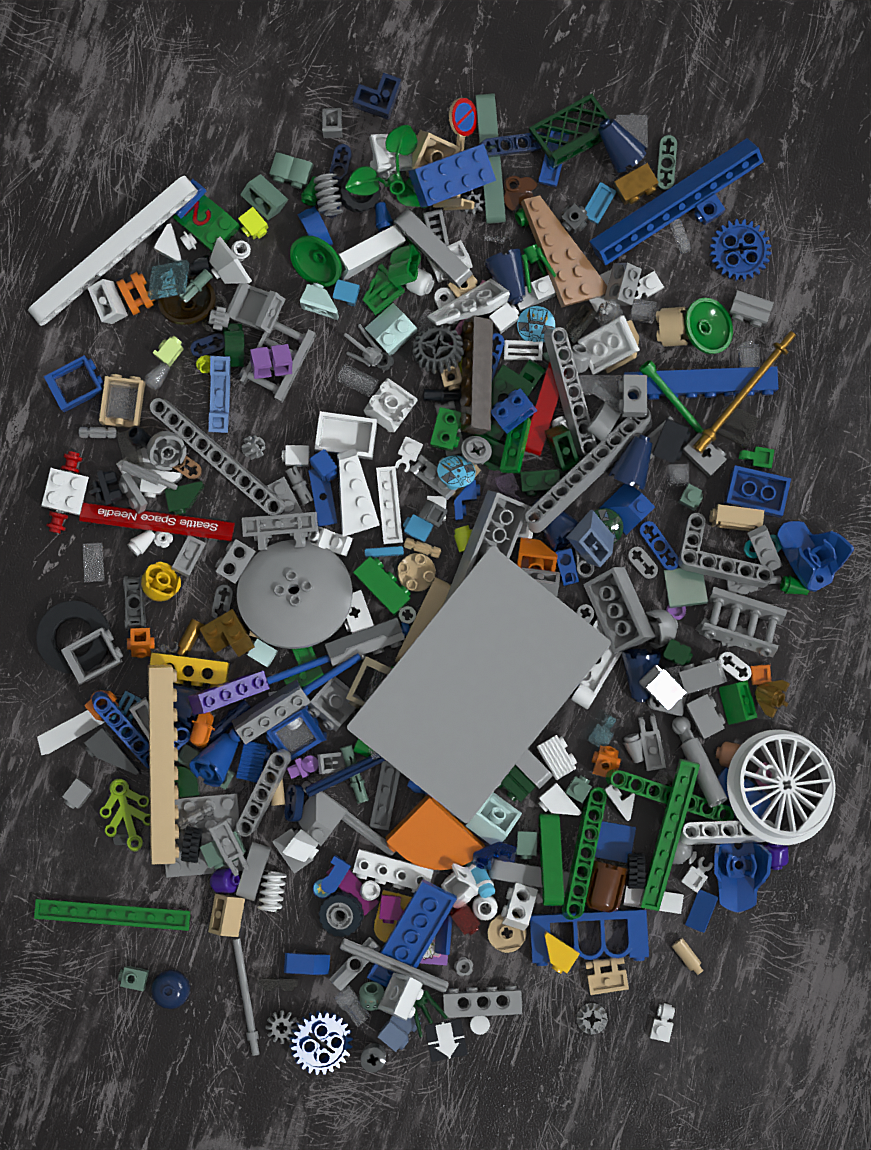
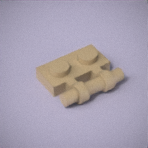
(608, 981)

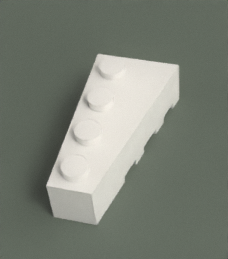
(355, 500)

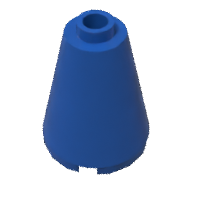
(214, 761)

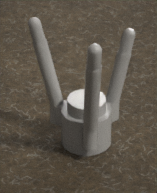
(372, 355)

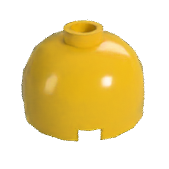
(160, 582)

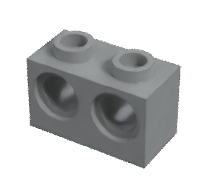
(623, 283)
(239, 563)

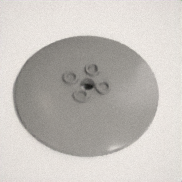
(298, 618)

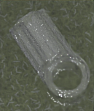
(349, 1001)

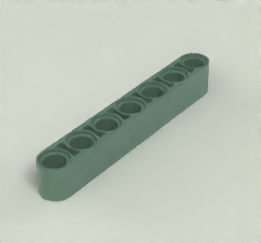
(488, 129)

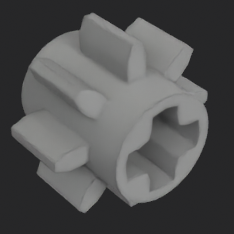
(476, 198)
(219, 318)
(253, 447)

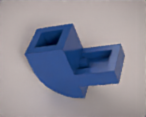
(314, 224)

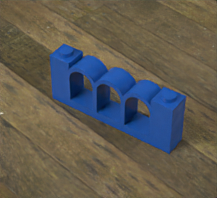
(636, 926)

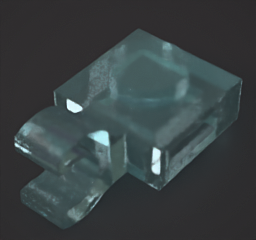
(601, 734)

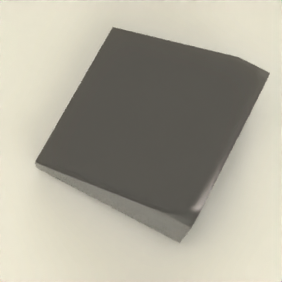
(433, 513)
(122, 835)

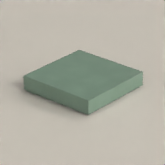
(685, 588)

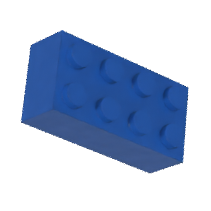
(452, 175)

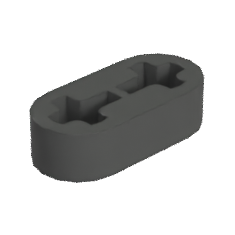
(218, 600)

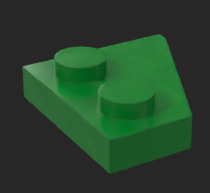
(381, 292)

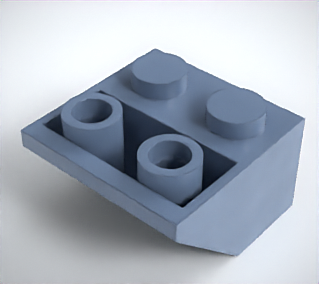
(592, 539)

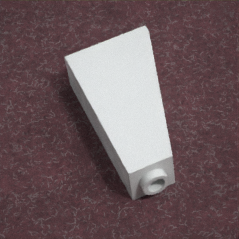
(370, 251)

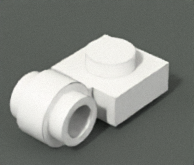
(661, 1028)

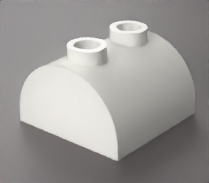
(401, 996)

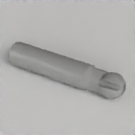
(694, 752)

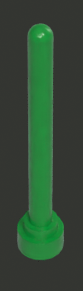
(649, 369)

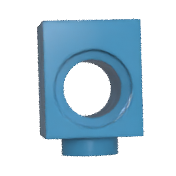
(417, 528)

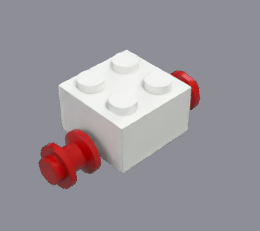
(64, 492)

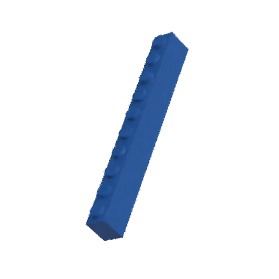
(676, 201)

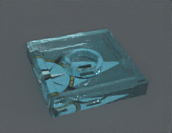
(168, 280)

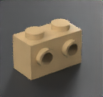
(227, 917)

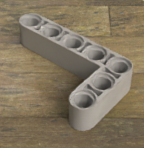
(716, 561)

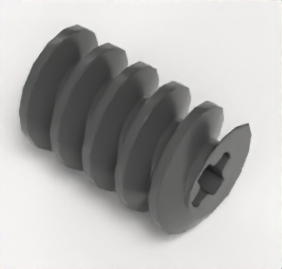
(367, 1062)

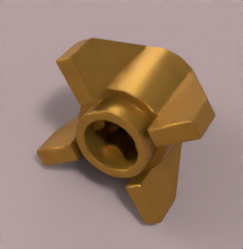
(770, 696)

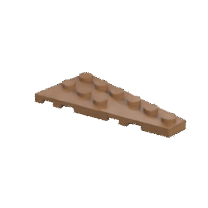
(575, 276)

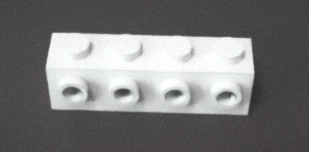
(389, 869)

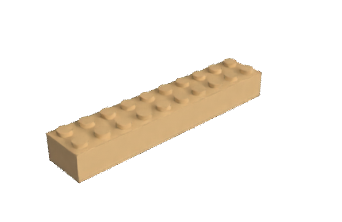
(161, 764)

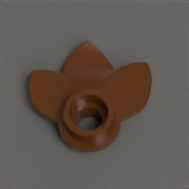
(522, 191)

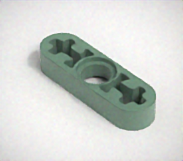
(662, 149)

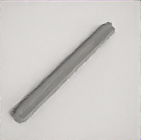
(362, 828)
(393, 965)

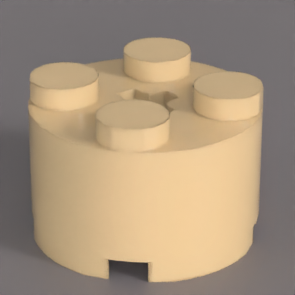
(671, 326)

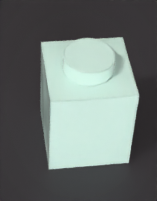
(262, 652)

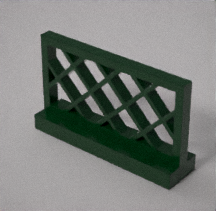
(579, 144)

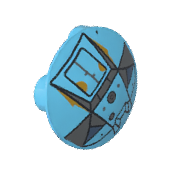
(534, 323)
(456, 472)

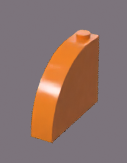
(433, 837)

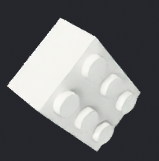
(345, 432)

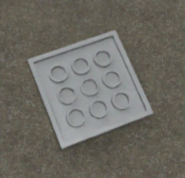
(224, 808)

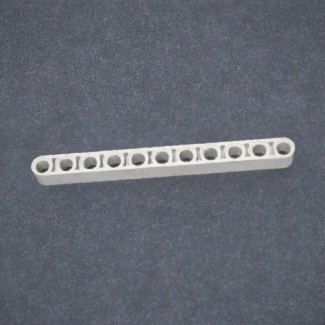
(112, 250)

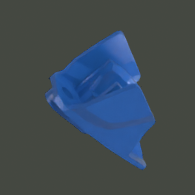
(813, 554)
(740, 885)

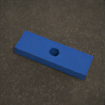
(325, 508)

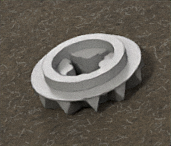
(479, 444)
(586, 1011)

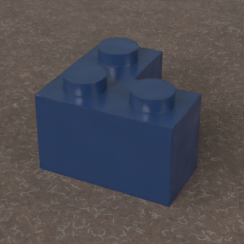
(379, 101)

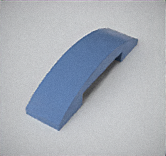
(219, 394)

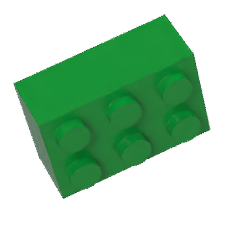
(382, 585)

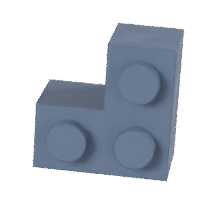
(396, 1032)

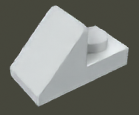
(625, 805)

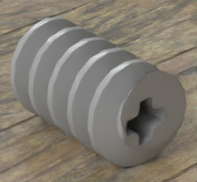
(326, 194)

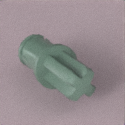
(196, 285)

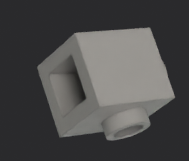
(77, 793)

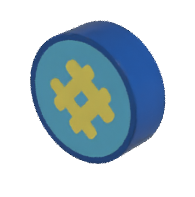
(318, 890)

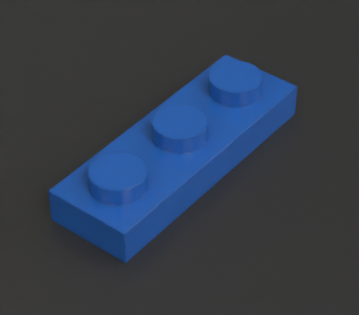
(549, 175)

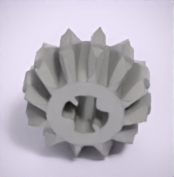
(277, 1031)

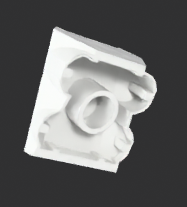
(390, 405)

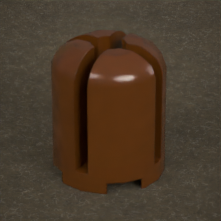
(606, 887)

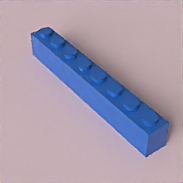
(710, 382)

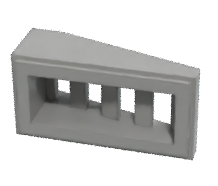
(426, 215)

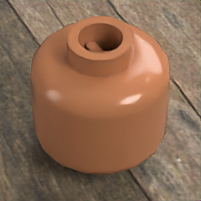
(726, 752)

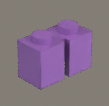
(280, 359)

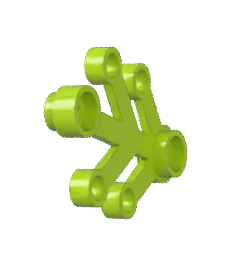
(125, 811)

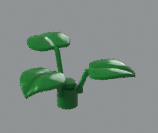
(365, 180)

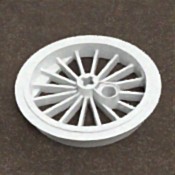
(744, 812)

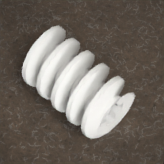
(272, 890)

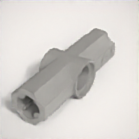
(346, 972)

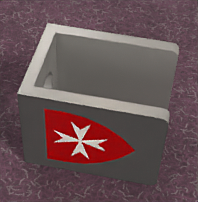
(662, 687)

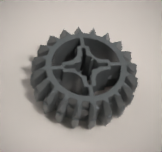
(430, 343)

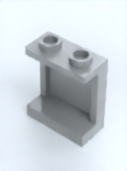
(255, 307)

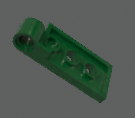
(508, 381)

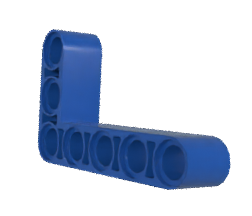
(134, 734)

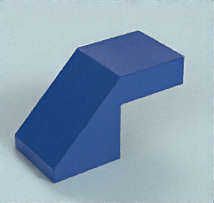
(307, 963)

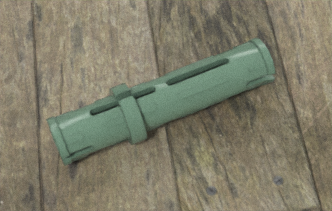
(358, 786)

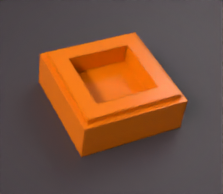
(760, 674)

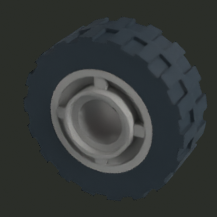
(345, 903)

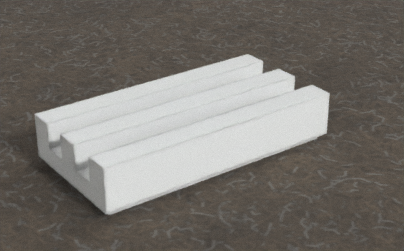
(522, 343)

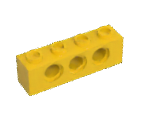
(219, 669)

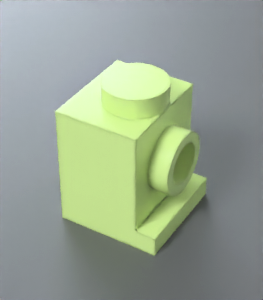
(169, 350)

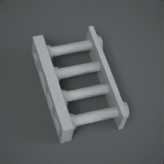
(298, 357)
(748, 606)

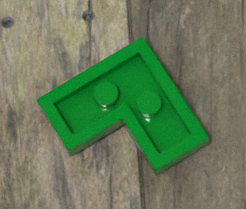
(304, 678)

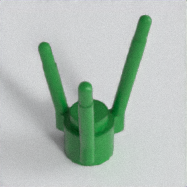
(534, 255)

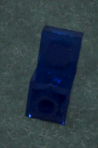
(486, 856)

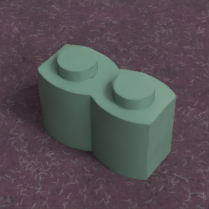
(291, 170)

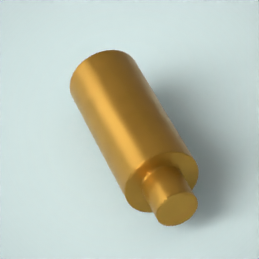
(189, 637)

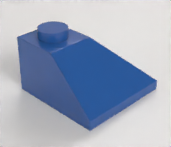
(629, 505)

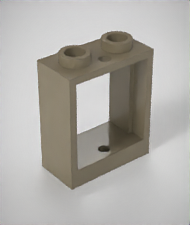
(367, 662)

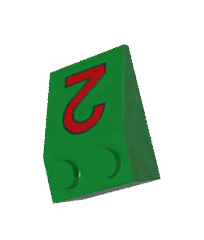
(208, 222)

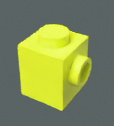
(253, 224)

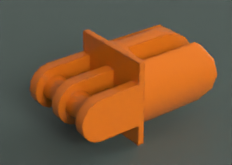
(202, 730)

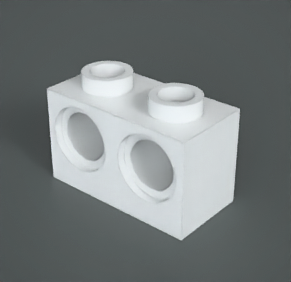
(523, 908)

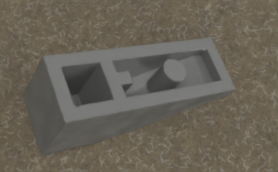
(107, 749)

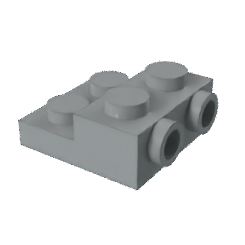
(331, 704)

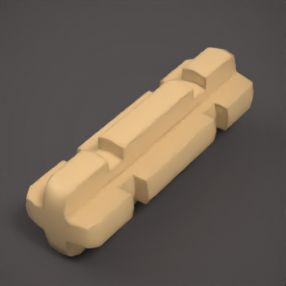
(422, 547)

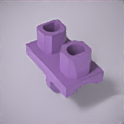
(303, 766)

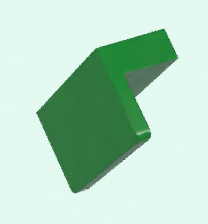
(738, 702)

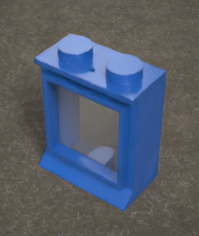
(296, 733)

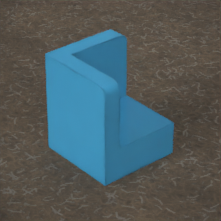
(346, 292)

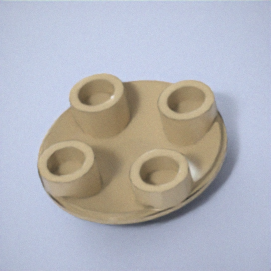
(416, 572)

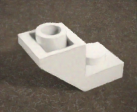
(331, 540)

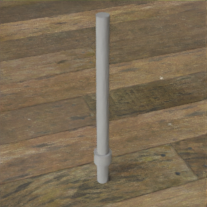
(252, 1034)

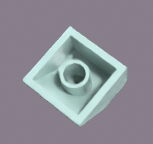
(391, 329)
(494, 819)

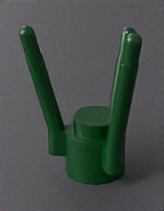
(421, 1003)

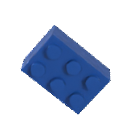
(757, 491)

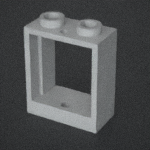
(74, 663)

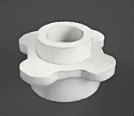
(188, 241)

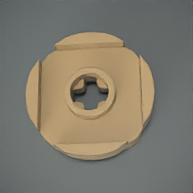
(500, 941)

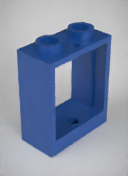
(56, 391)

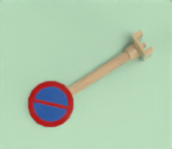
(463, 122)

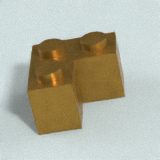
(227, 631)

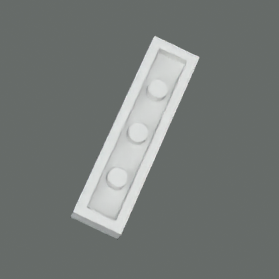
(389, 505)

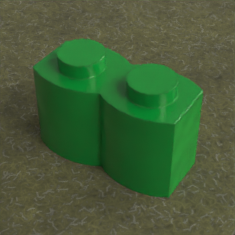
(404, 265)

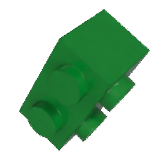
(446, 430)

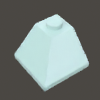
(318, 301)

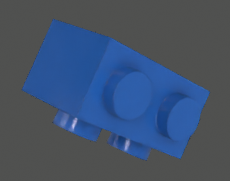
(513, 410)

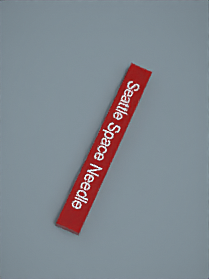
(157, 522)

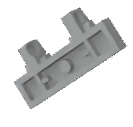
(294, 524)

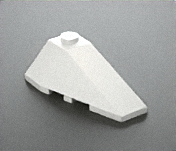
(476, 302)

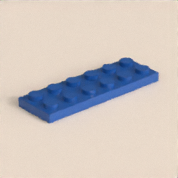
(415, 929)

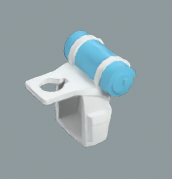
(467, 883)

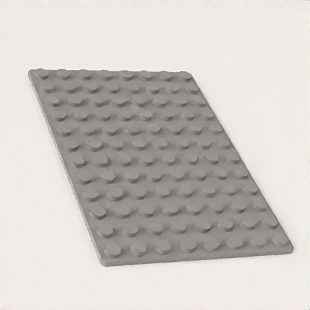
(479, 684)

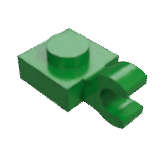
(760, 457)

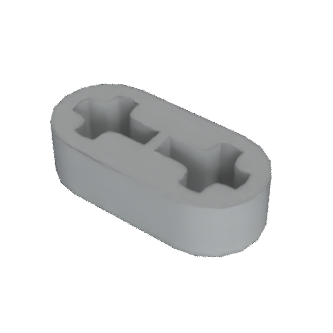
(638, 565)

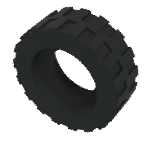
(351, 203)

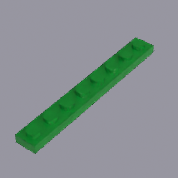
(669, 834)
(112, 914)

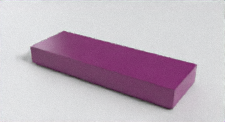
(352, 885)

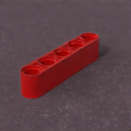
(542, 418)

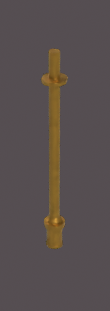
(710, 434)

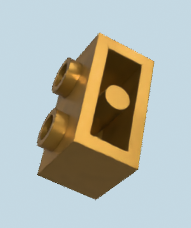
(636, 184)

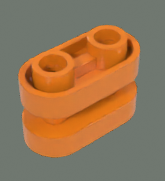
(137, 281)

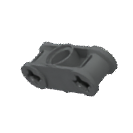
(138, 613)

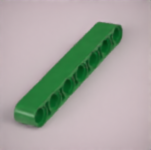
(661, 795)
(584, 863)

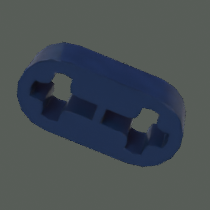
(205, 342)
(294, 803)

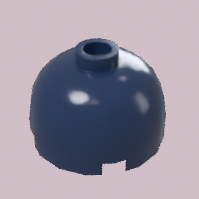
(170, 989)

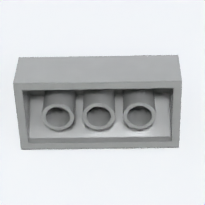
(619, 609)

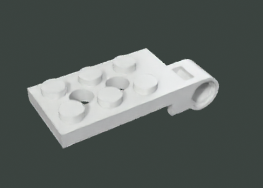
(595, 678)

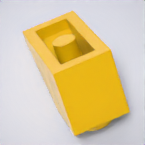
(560, 954)

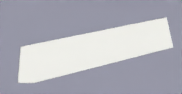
(67, 732)

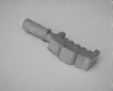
(743, 589)

